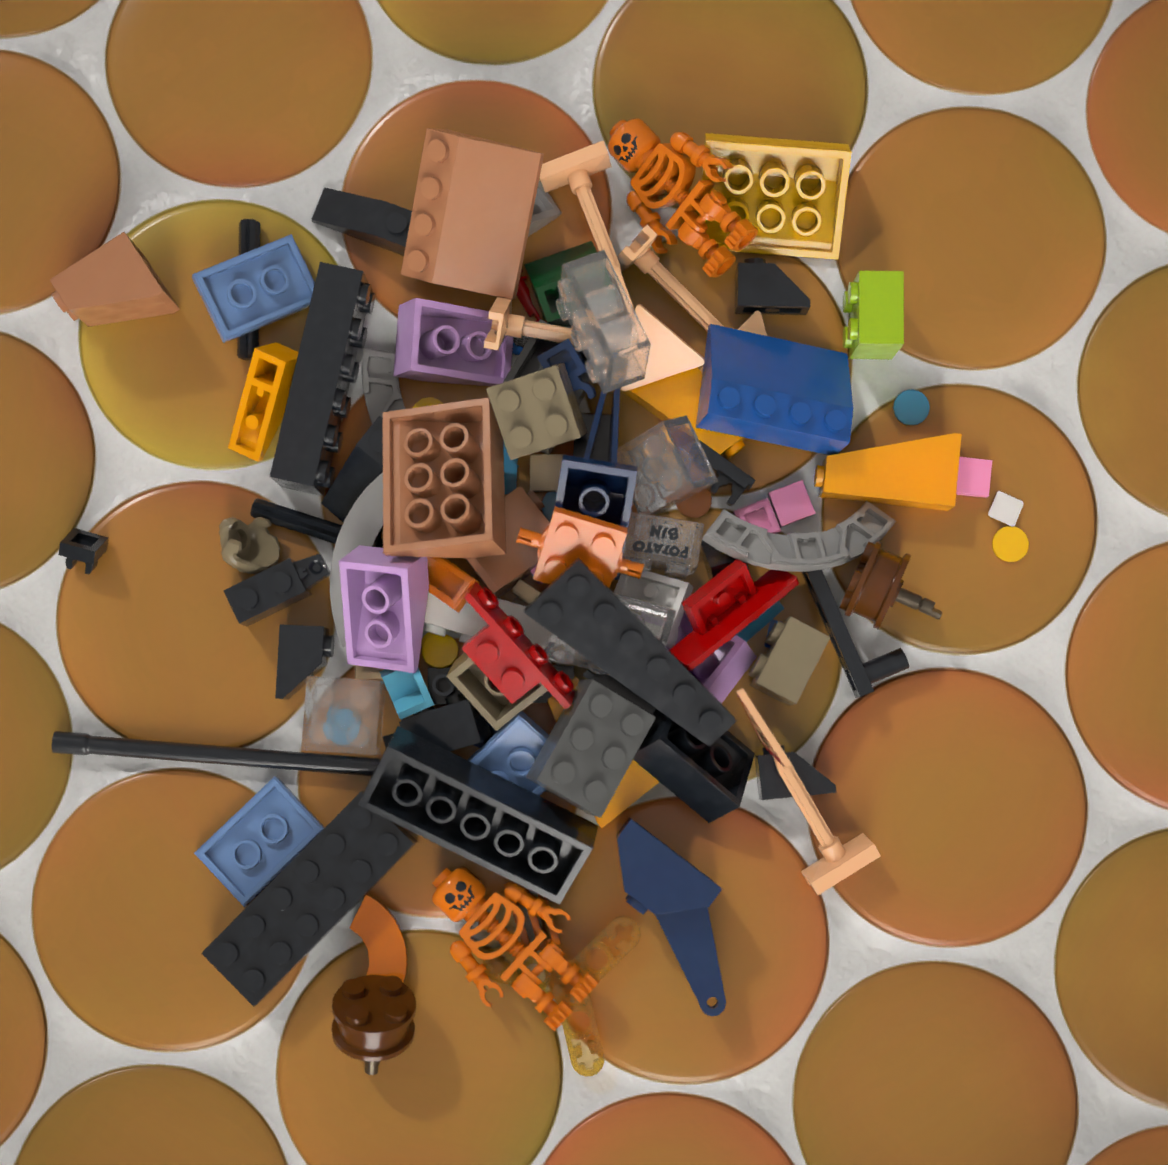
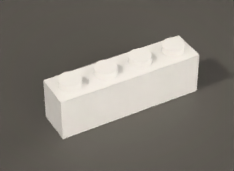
(442, 618)

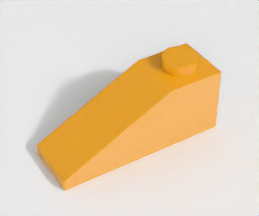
(263, 400)

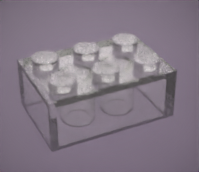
(603, 322)

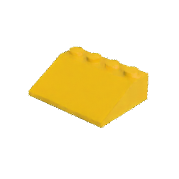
(785, 190)

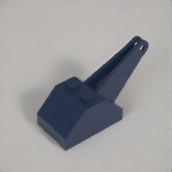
(596, 486)
(680, 899)

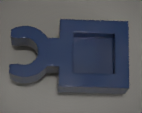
(573, 362)

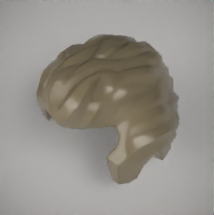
(248, 546)

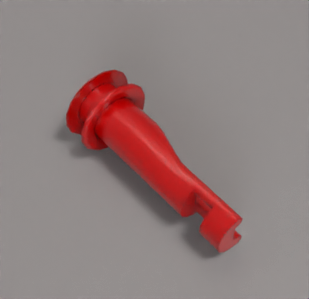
(524, 297)

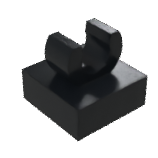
(83, 547)

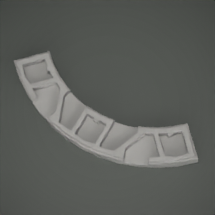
(379, 385)
(362, 528)
(799, 550)

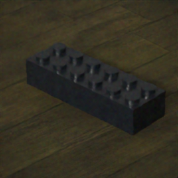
(322, 380)
(479, 815)
(307, 900)

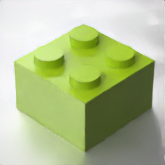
(875, 315)

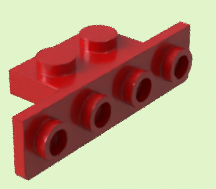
(727, 607)
(509, 656)

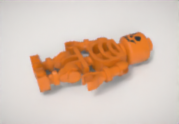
(641, 151)
(462, 897)

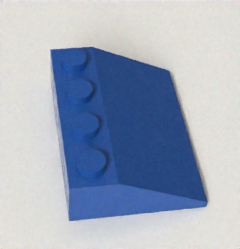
(775, 391)

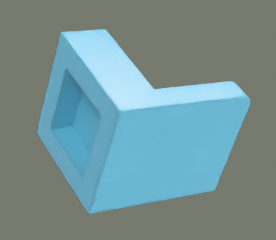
(407, 691)

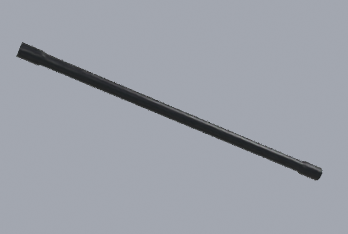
(87, 744)

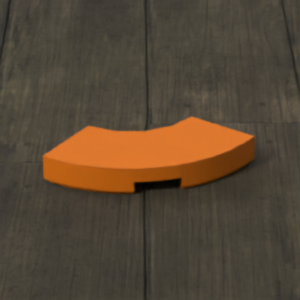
(382, 938)

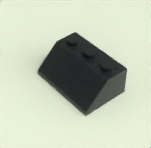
(702, 776)

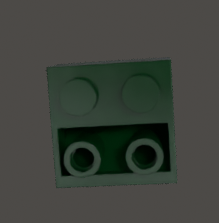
(545, 276)

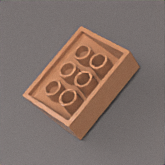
(471, 213)
(443, 481)

